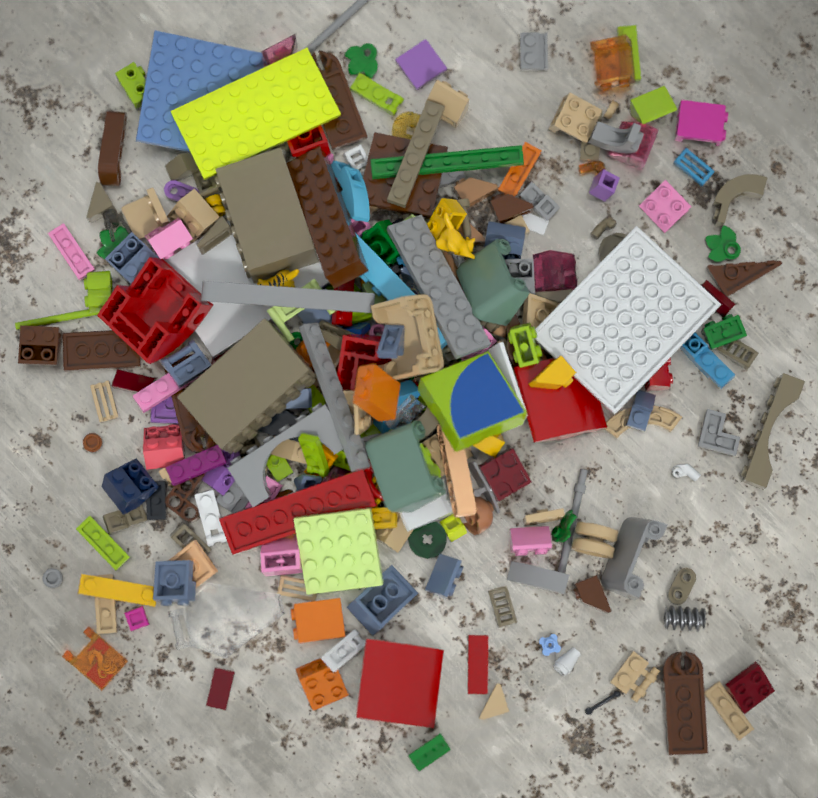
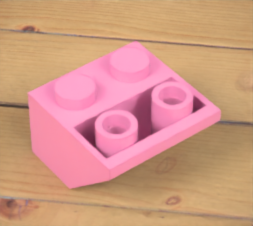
(530, 540)
(281, 557)

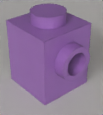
(604, 185)
(219, 479)

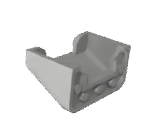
(630, 539)

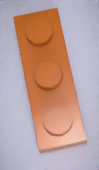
(517, 174)

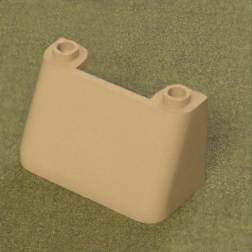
(421, 337)

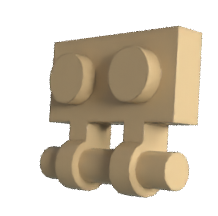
(630, 672)

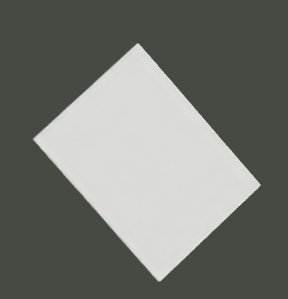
(626, 319)
(229, 321)

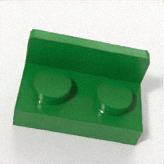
(724, 332)
(429, 752)

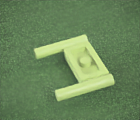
(283, 314)

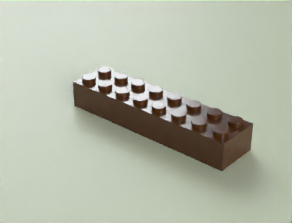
(327, 217)

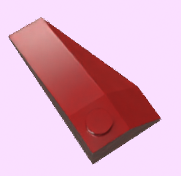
(309, 141)

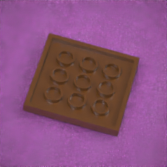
(426, 187)

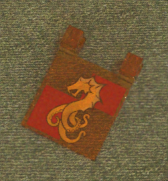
(97, 660)

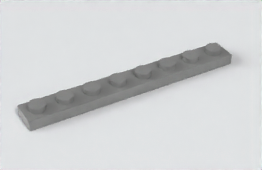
(334, 396)

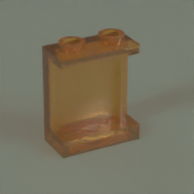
(613, 62)

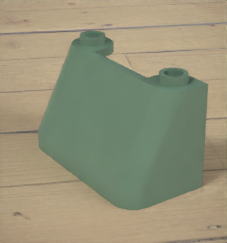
(489, 285)
(403, 469)

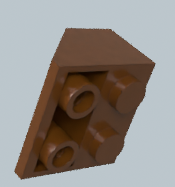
(39, 345)

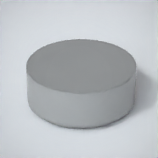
(52, 578)

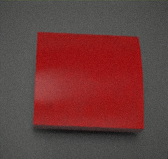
(560, 411)
(399, 683)

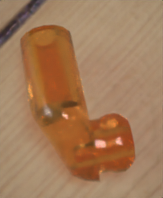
(596, 166)

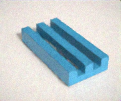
(678, 163)

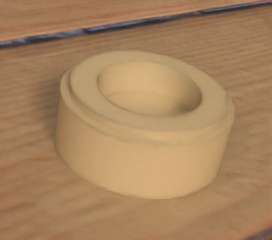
(610, 110)

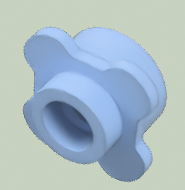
(545, 641)

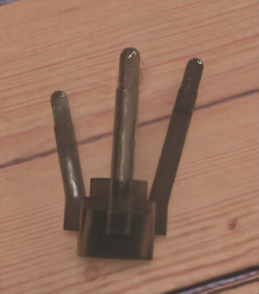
(112, 220)

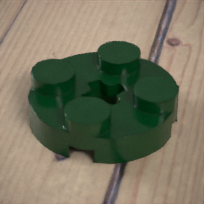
(428, 550)

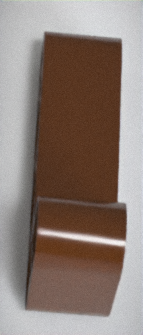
(111, 148)
(184, 497)

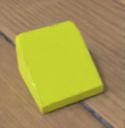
(453, 527)

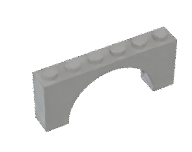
(251, 470)

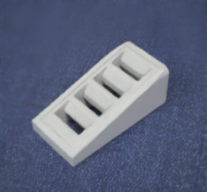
(348, 154)

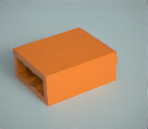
(376, 392)
(318, 620)

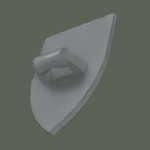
(483, 486)

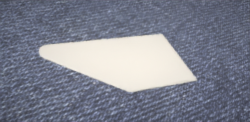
(535, 223)

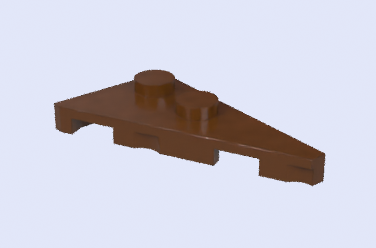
(734, 277)

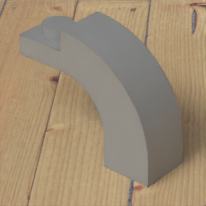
(616, 139)

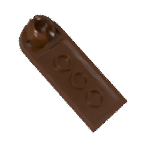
(349, 126)
(189, 426)
(685, 705)

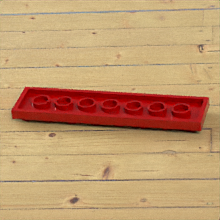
(276, 517)

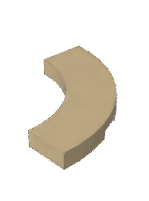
(659, 417)

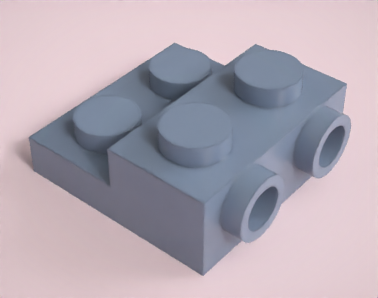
(174, 582)

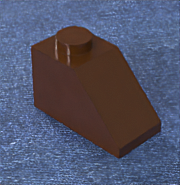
(509, 207)
(592, 594)

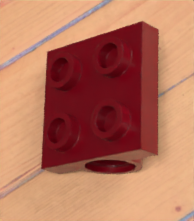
(749, 687)

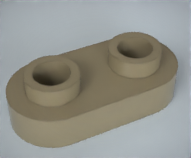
(682, 586)

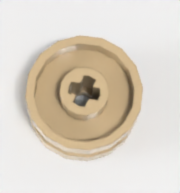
(595, 538)

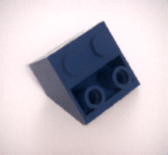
(129, 486)

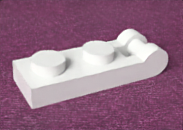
(210, 516)
(344, 651)

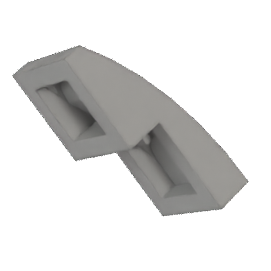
(542, 203)

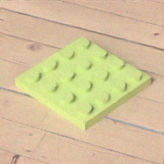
(338, 551)

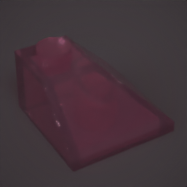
(280, 50)

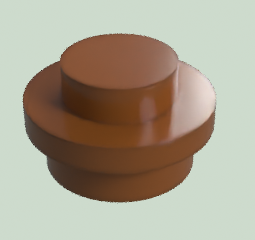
(92, 442)

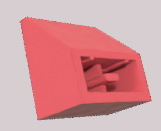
(162, 446)

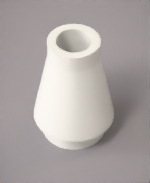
(566, 662)

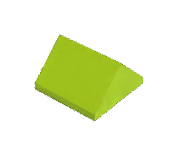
(652, 105)

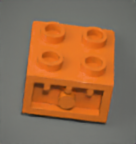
(321, 684)

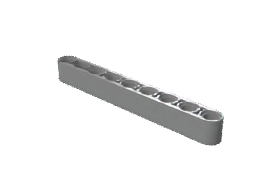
(287, 297)

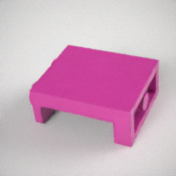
(701, 122)

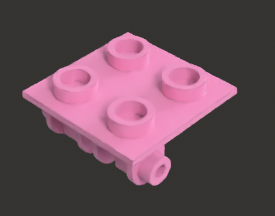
(665, 206)

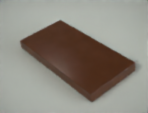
(97, 351)

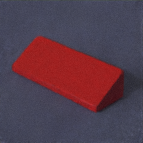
(477, 664)

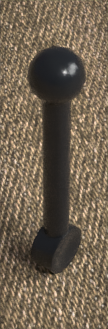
(589, 711)

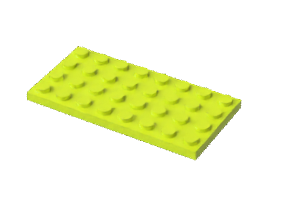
(255, 113)

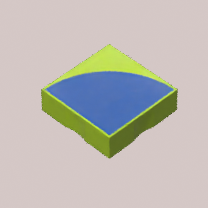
(472, 401)

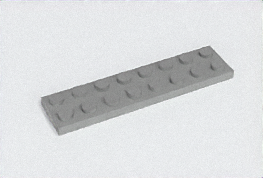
(437, 281)

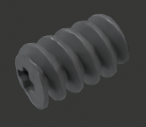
(684, 618)

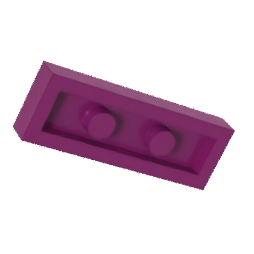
(196, 465)

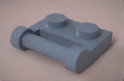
(189, 368)

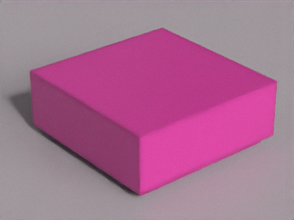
(136, 618)

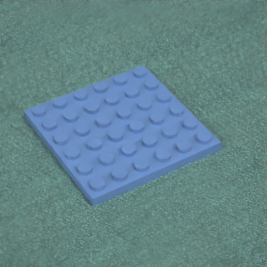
(181, 72)

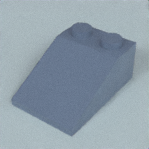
(381, 603)

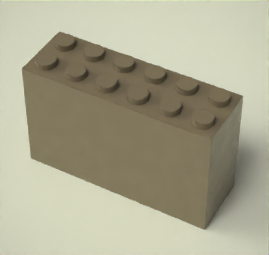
(265, 215)
(247, 387)

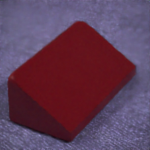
(726, 303)
(131, 381)
(220, 688)

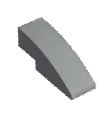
(538, 577)

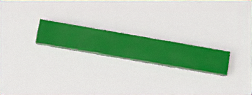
(453, 161)

